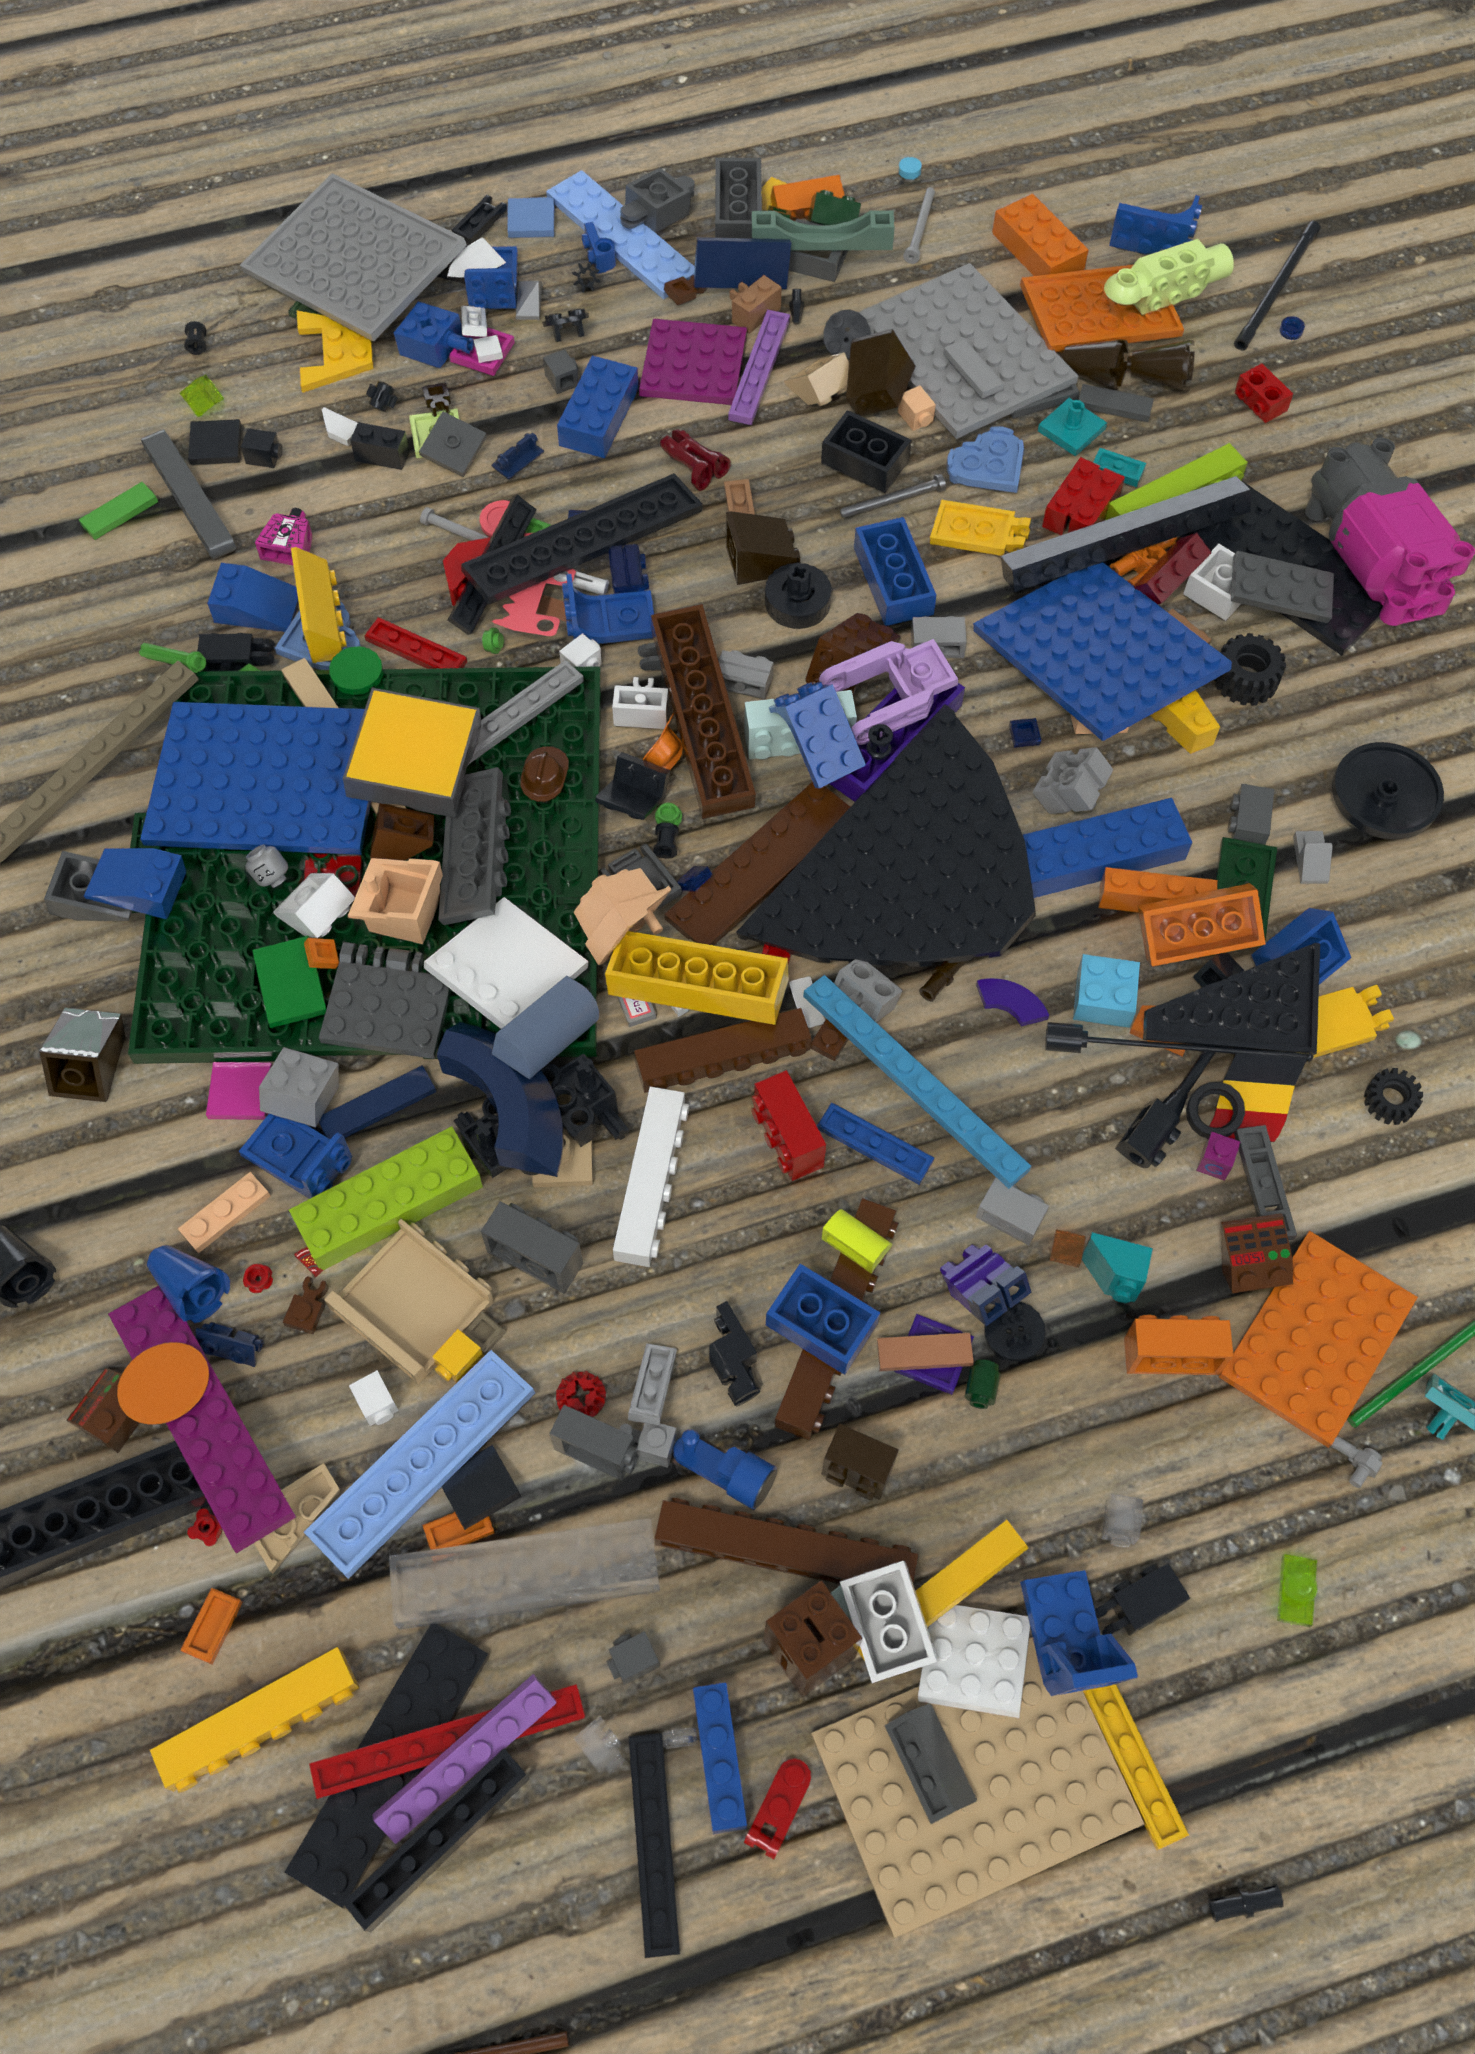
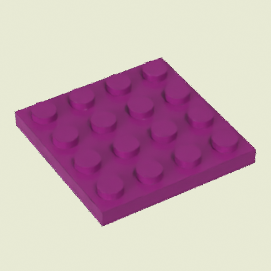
(693, 361)

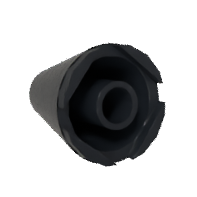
(23, 1271)

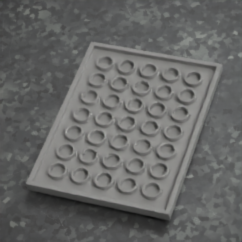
(353, 256)
(970, 309)

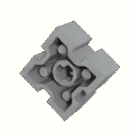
(1073, 781)

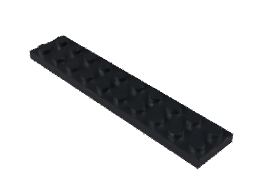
(580, 538)

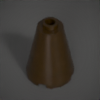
(1098, 361)
(1164, 364)

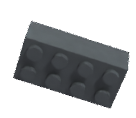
(736, 196)

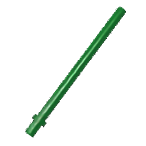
(1412, 1375)

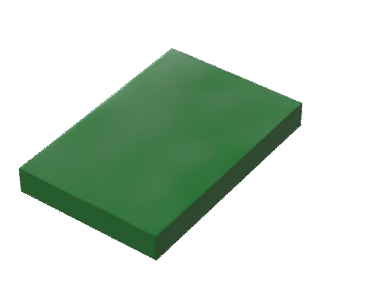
(288, 983)

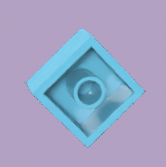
(1106, 991)

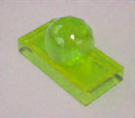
(1297, 1590)

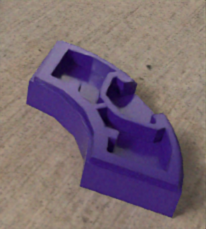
(1012, 998)

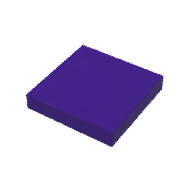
(939, 1378)

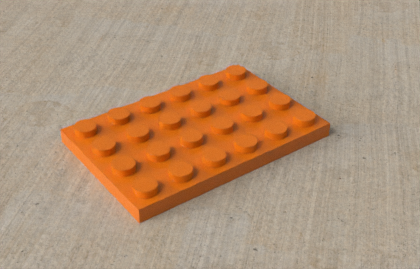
(1076, 310)
(1319, 1339)

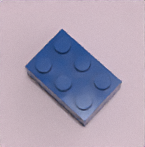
(822, 1318)

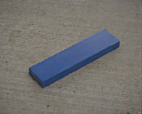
(875, 1143)

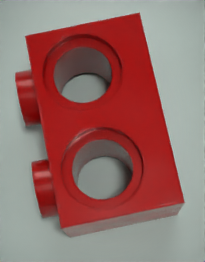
(1263, 393)

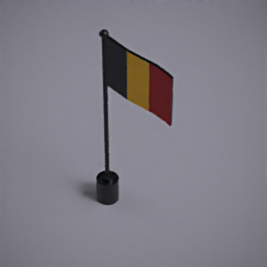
(1260, 1076)

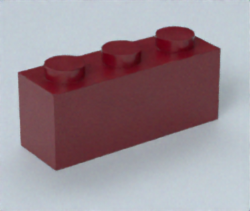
(1173, 568)

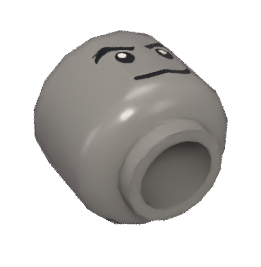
(266, 866)

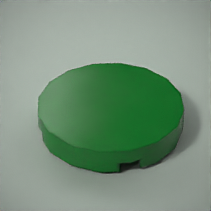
(356, 670)

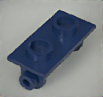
(518, 457)
(216, 1341)

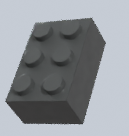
(532, 1246)

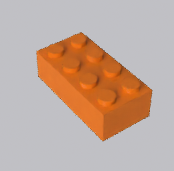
(1038, 238)
(1201, 924)

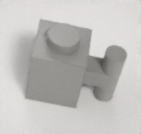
(654, 1442)

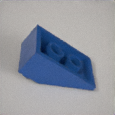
(252, 599)
(137, 880)

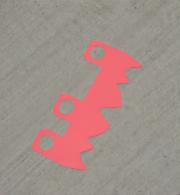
(523, 610)

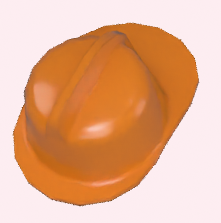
(666, 750)

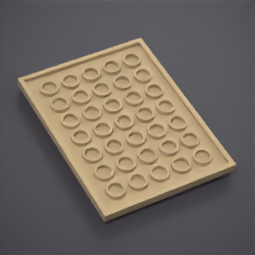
(1039, 1787)

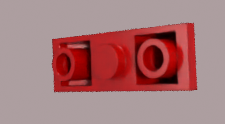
(452, 563)

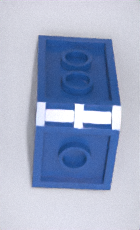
(1068, 1636)

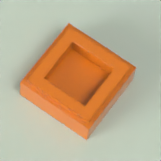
(321, 953)

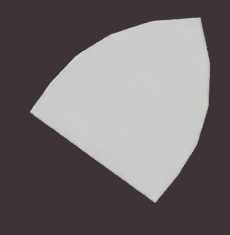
(475, 256)

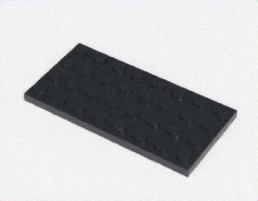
(1283, 537)

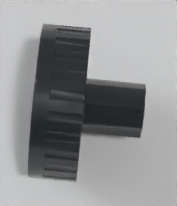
(795, 584)

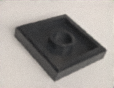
(214, 442)
(480, 1488)

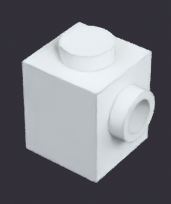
(582, 652)

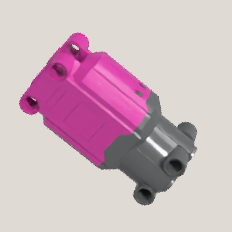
(1388, 532)

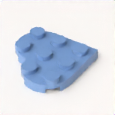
(988, 462)
(294, 645)

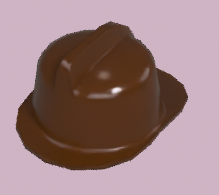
(544, 773)

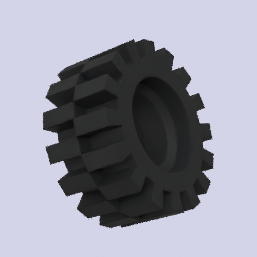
(1404, 1086)

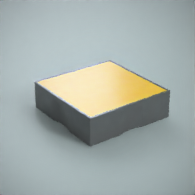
(412, 752)

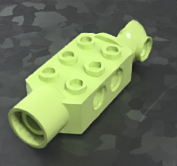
(1170, 276)

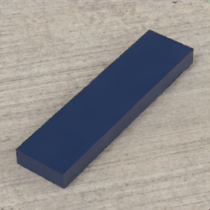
(378, 1103)

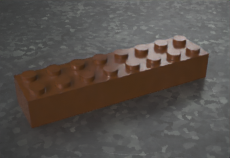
(702, 711)

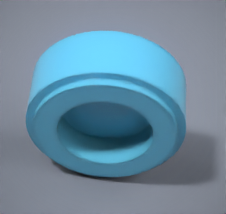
(910, 168)

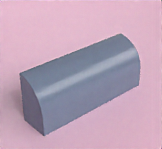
(546, 1027)

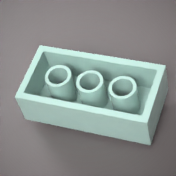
(770, 735)

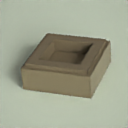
(484, 1332)

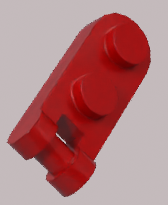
(780, 1806)

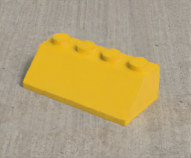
(318, 605)

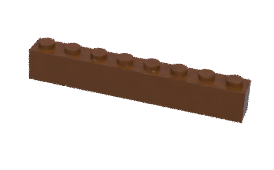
(812, 1377)
(772, 1544)

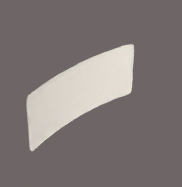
(811, 1014)

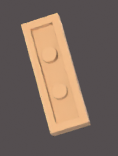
(224, 1212)

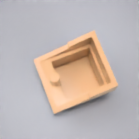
(399, 897)
(618, 906)

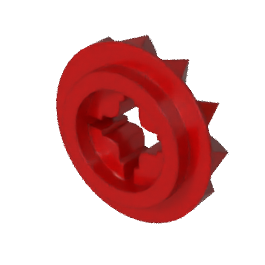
(588, 1382)

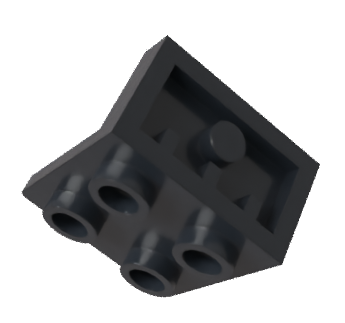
(635, 787)

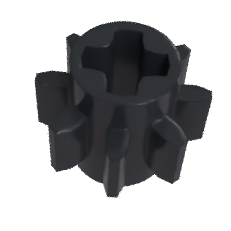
(589, 283)
(382, 395)

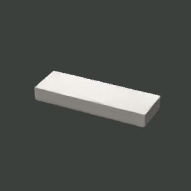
(473, 321)

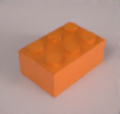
(1178, 1345)

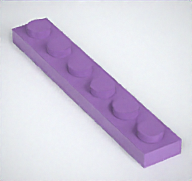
(759, 367)
(464, 1759)

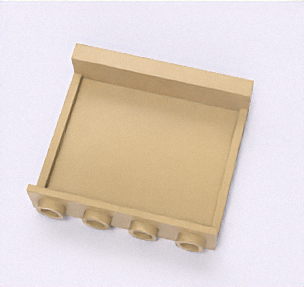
(411, 1300)

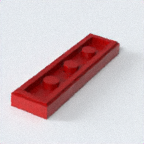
(412, 646)

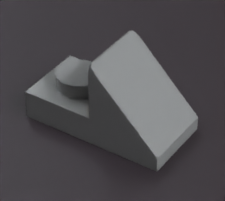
(1312, 857)

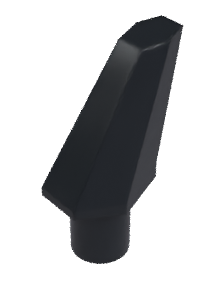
(796, 306)

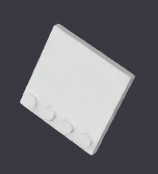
(504, 963)

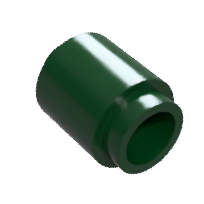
(982, 1384)

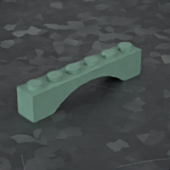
(868, 232)

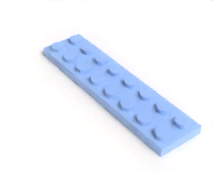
(635, 248)
(419, 1463)

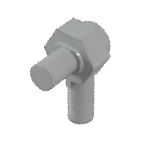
(1366, 1462)

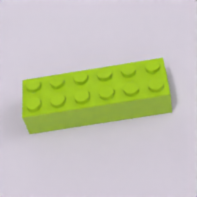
(375, 1200)

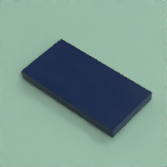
(738, 260)

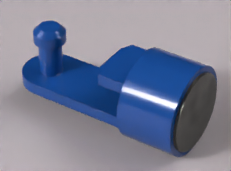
(739, 1473)

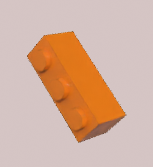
(798, 195)

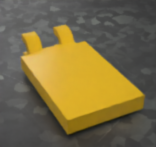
(979, 528)
(1347, 1020)

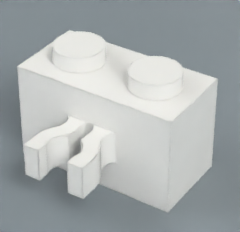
(640, 705)

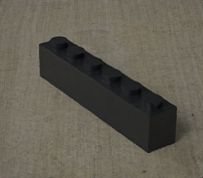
(435, 1841)

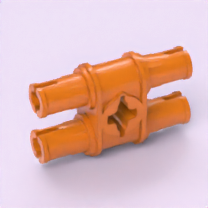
(1141, 560)

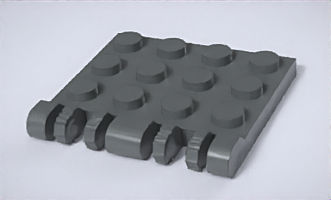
(385, 1006)

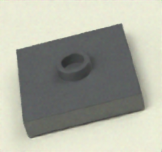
(452, 444)

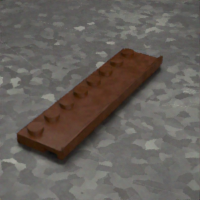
(756, 867)

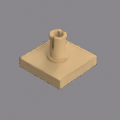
(575, 1167)

